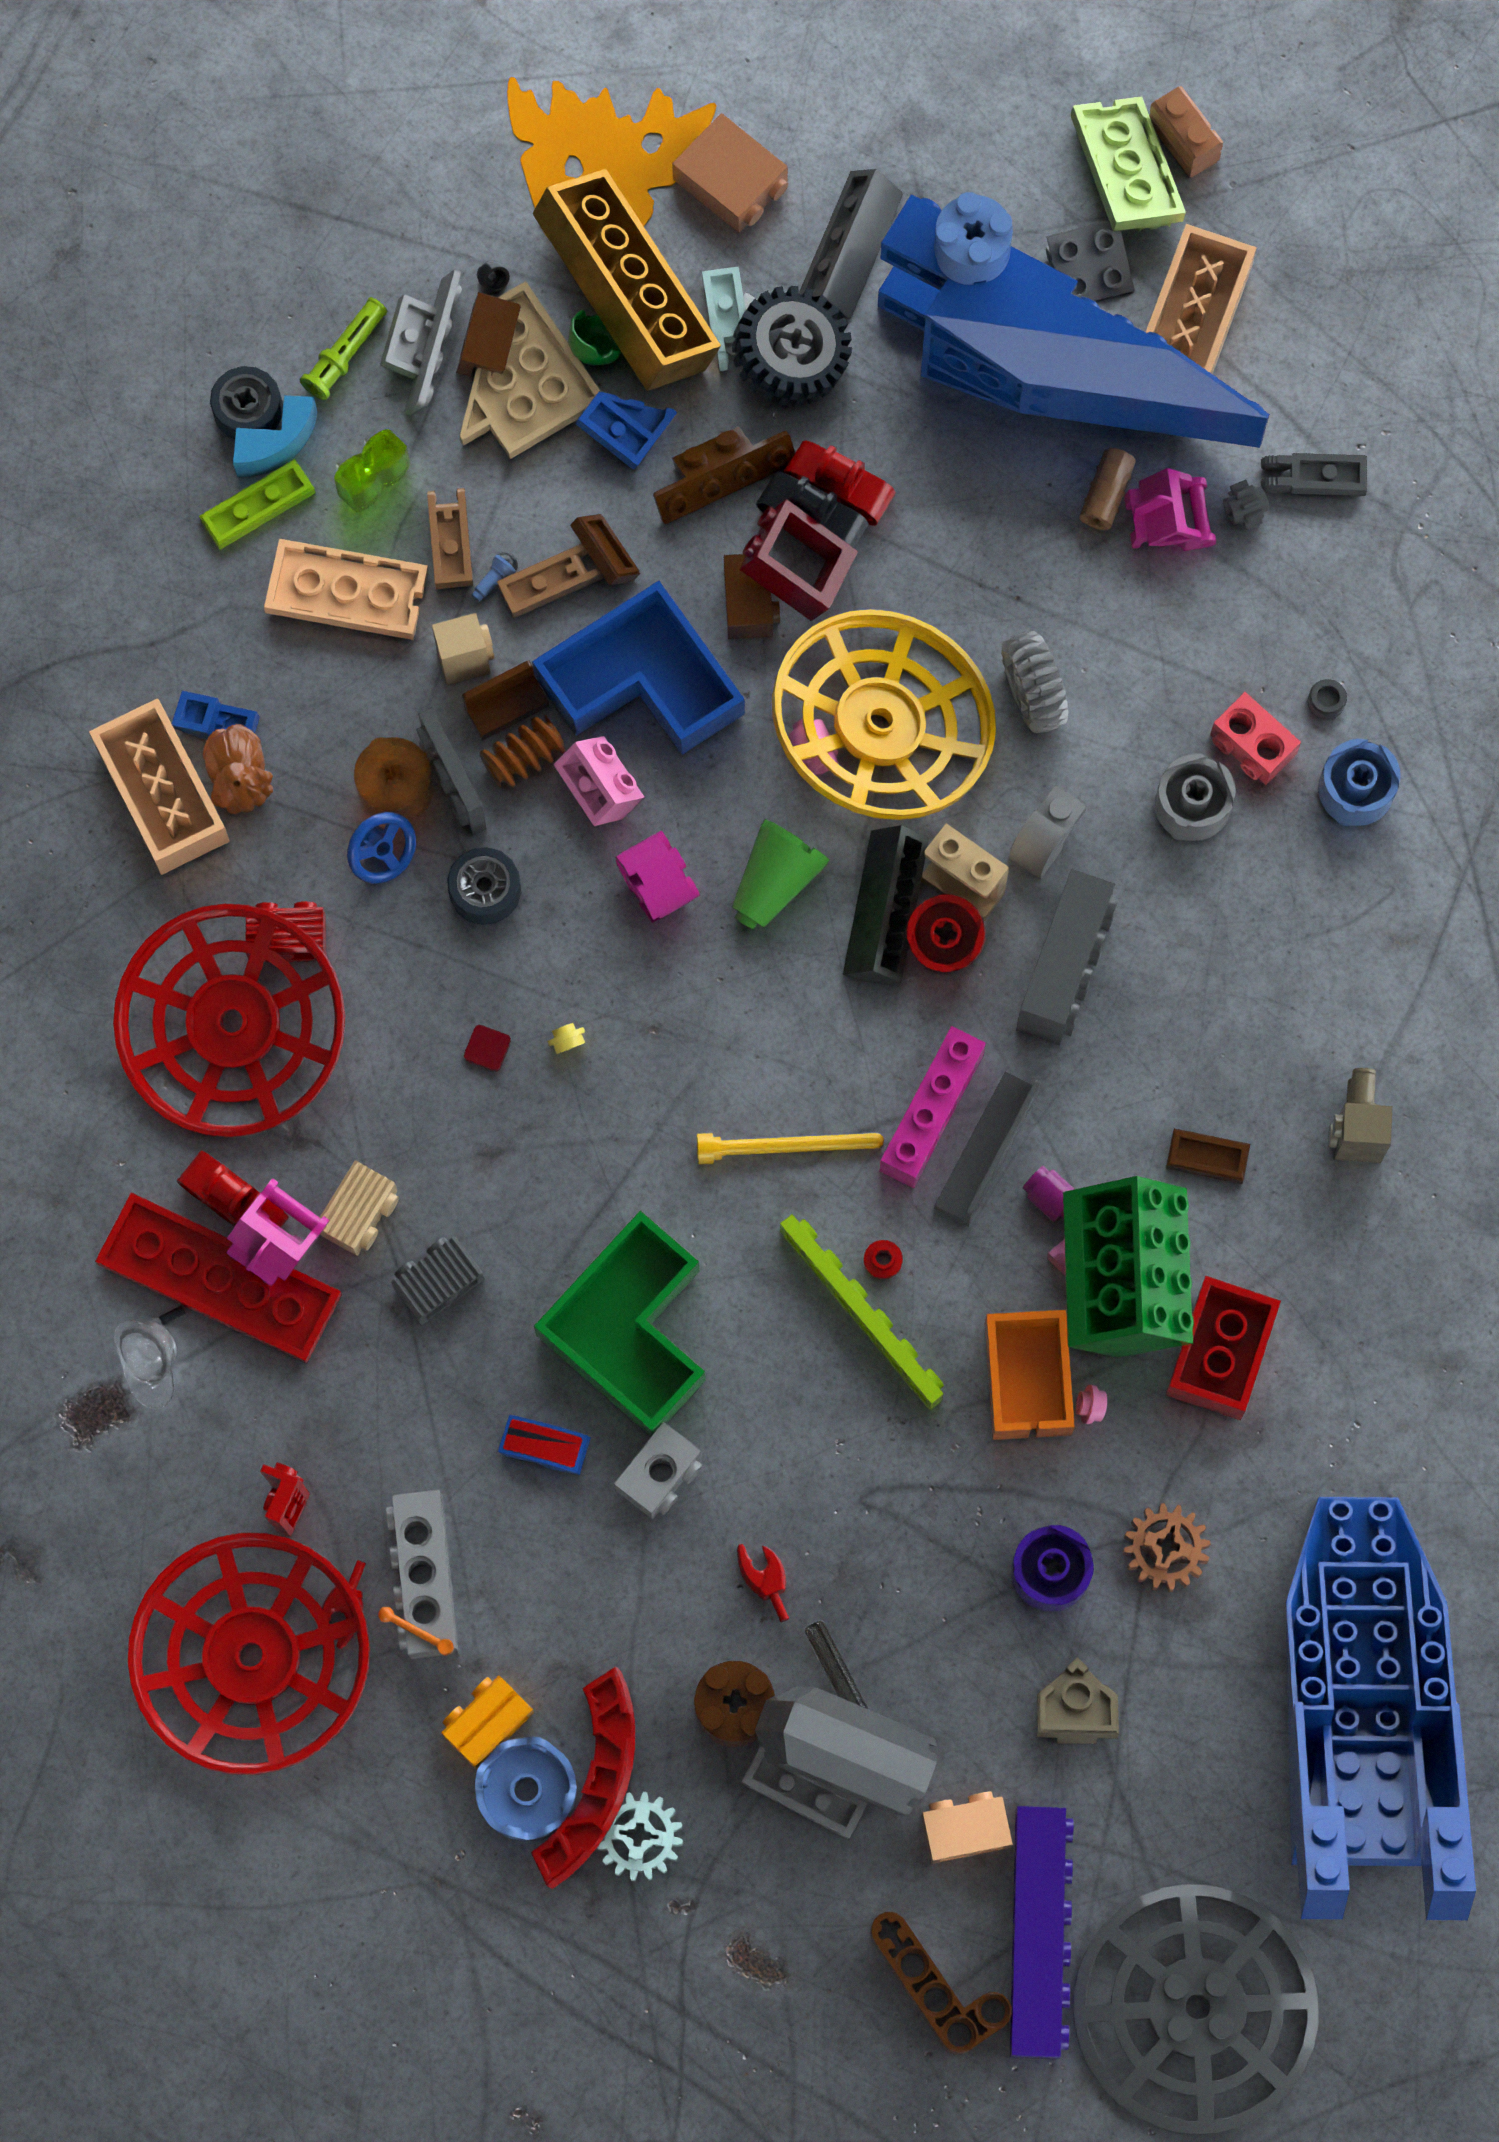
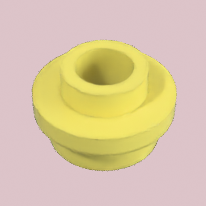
(566, 1038)

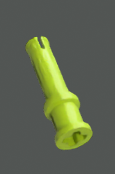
(330, 359)

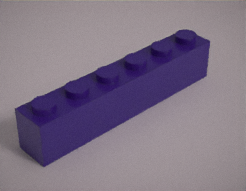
(1039, 1932)

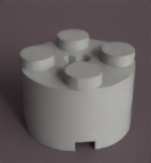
(1204, 779)

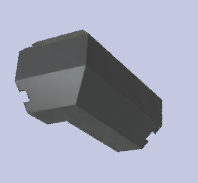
(847, 1747)

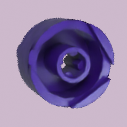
(1074, 1561)

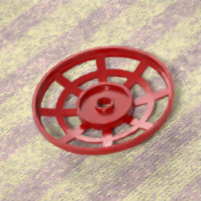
(206, 1014)
(230, 1636)

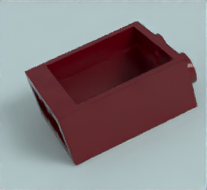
(784, 583)

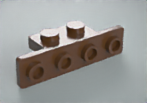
(720, 469)

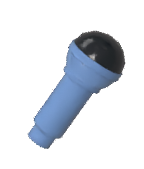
(503, 565)

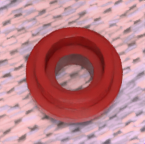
(883, 1271)

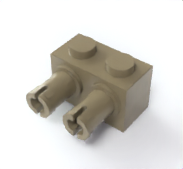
(1362, 1127)

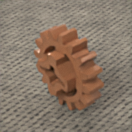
(1184, 1554)

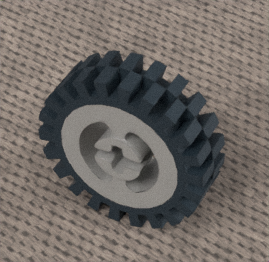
(803, 323)

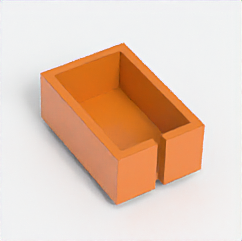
(1029, 1374)

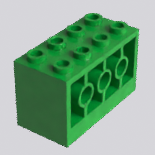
(1128, 1267)

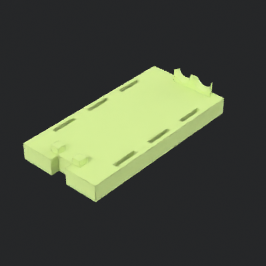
(1126, 166)

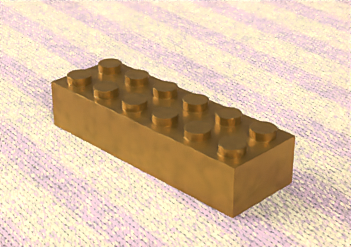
(626, 279)

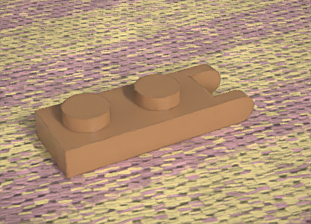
(450, 541)
(547, 581)

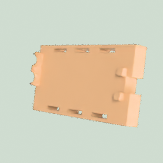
(345, 591)

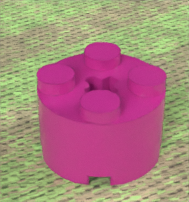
(656, 876)

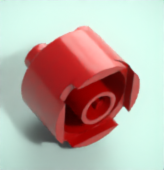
(936, 913)

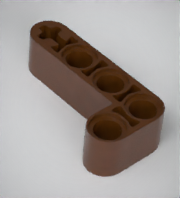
(932, 1979)

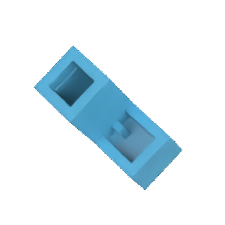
(267, 450)

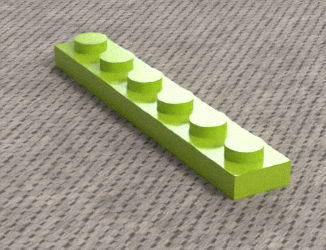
(852, 1299)

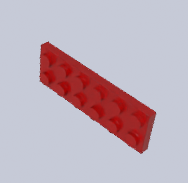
(195, 1271)

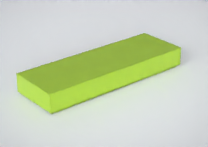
(257, 504)

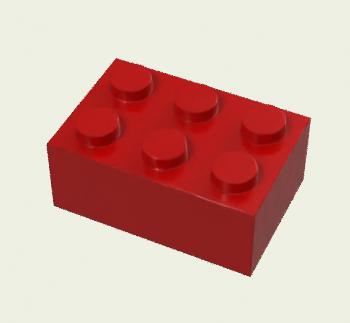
(1226, 1348)

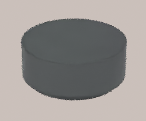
(1327, 699)

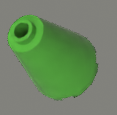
(774, 874)

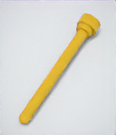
(713, 1148)

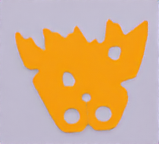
(601, 141)

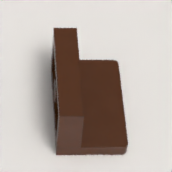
(488, 335)
(504, 700)

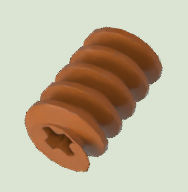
(523, 751)

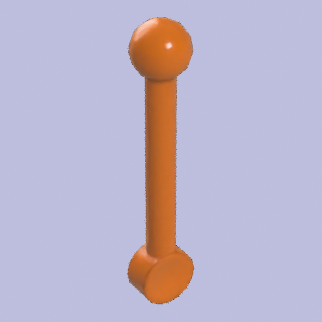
(444, 1646)

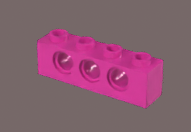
(932, 1107)

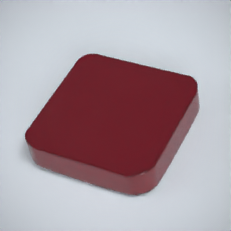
(487, 1048)

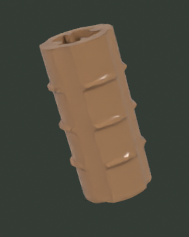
(1107, 489)

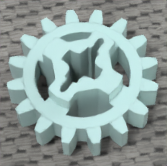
(636, 1854)

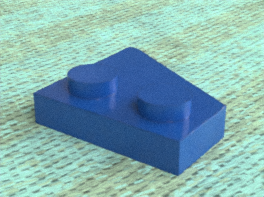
(624, 426)

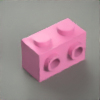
(599, 780)

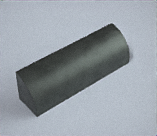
(885, 905)

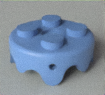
(520, 1760)

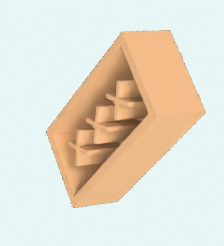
(1201, 294)
(159, 786)

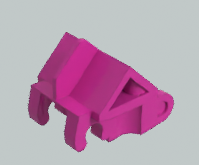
(1160, 511)
(266, 1246)

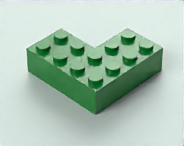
(608, 1331)

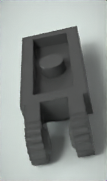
(1317, 474)

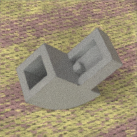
(1045, 832)

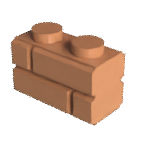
(1185, 131)

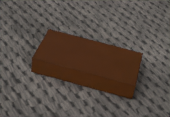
(605, 549)
(1208, 1156)

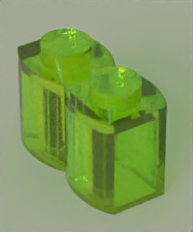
(365, 475)

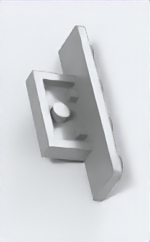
(417, 339)

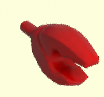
(767, 1582)
(335, 1602)

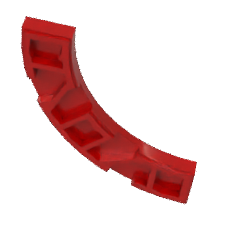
(605, 1782)

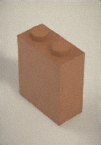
(731, 173)

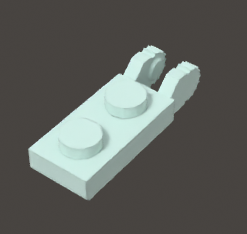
(724, 306)

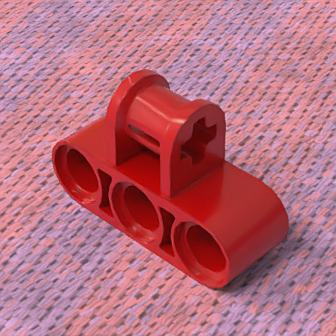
(843, 476)
(224, 1190)

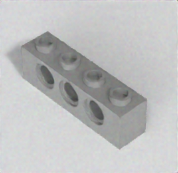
(427, 1511)

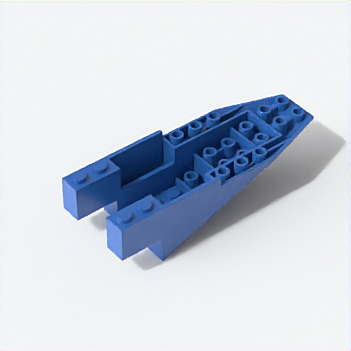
(1048, 351)
(1373, 1713)

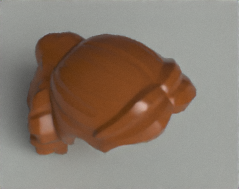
(237, 769)

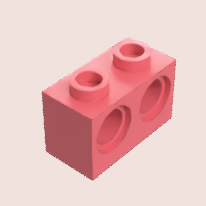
(1262, 732)

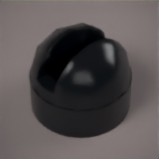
(501, 273)

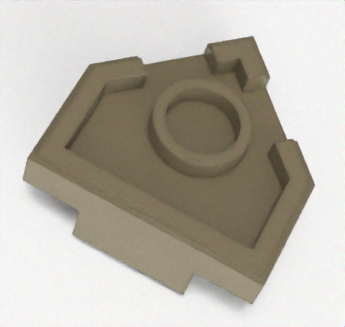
(1077, 1708)

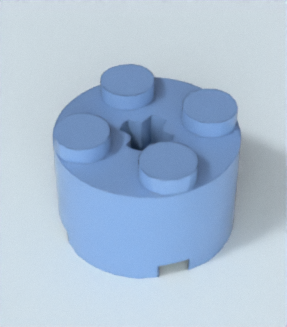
(973, 239)
(1365, 763)

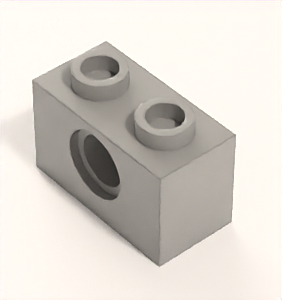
(665, 1448)

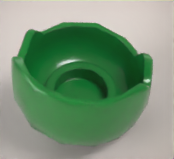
(591, 340)

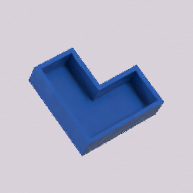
(647, 653)

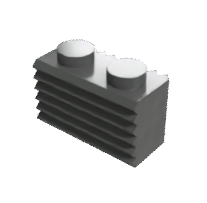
(437, 1279)

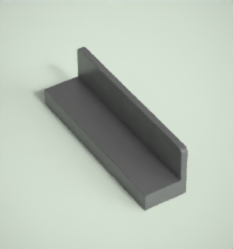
(852, 239)
(987, 1148)

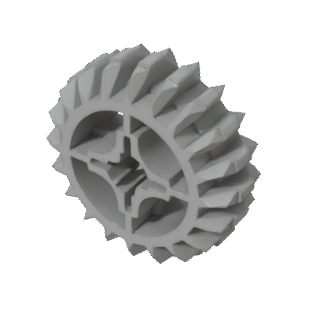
(1035, 682)

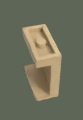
(964, 870)

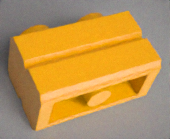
(486, 1721)

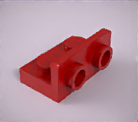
(287, 1501)

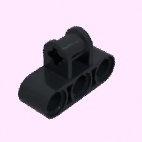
(816, 503)

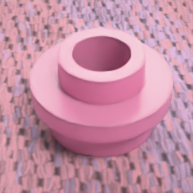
(1091, 1404)

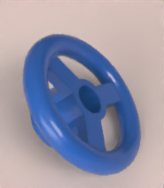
(373, 841)

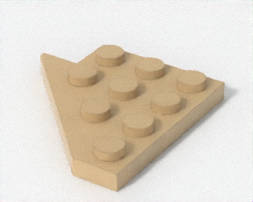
(537, 391)

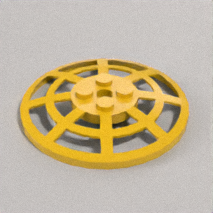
(893, 702)

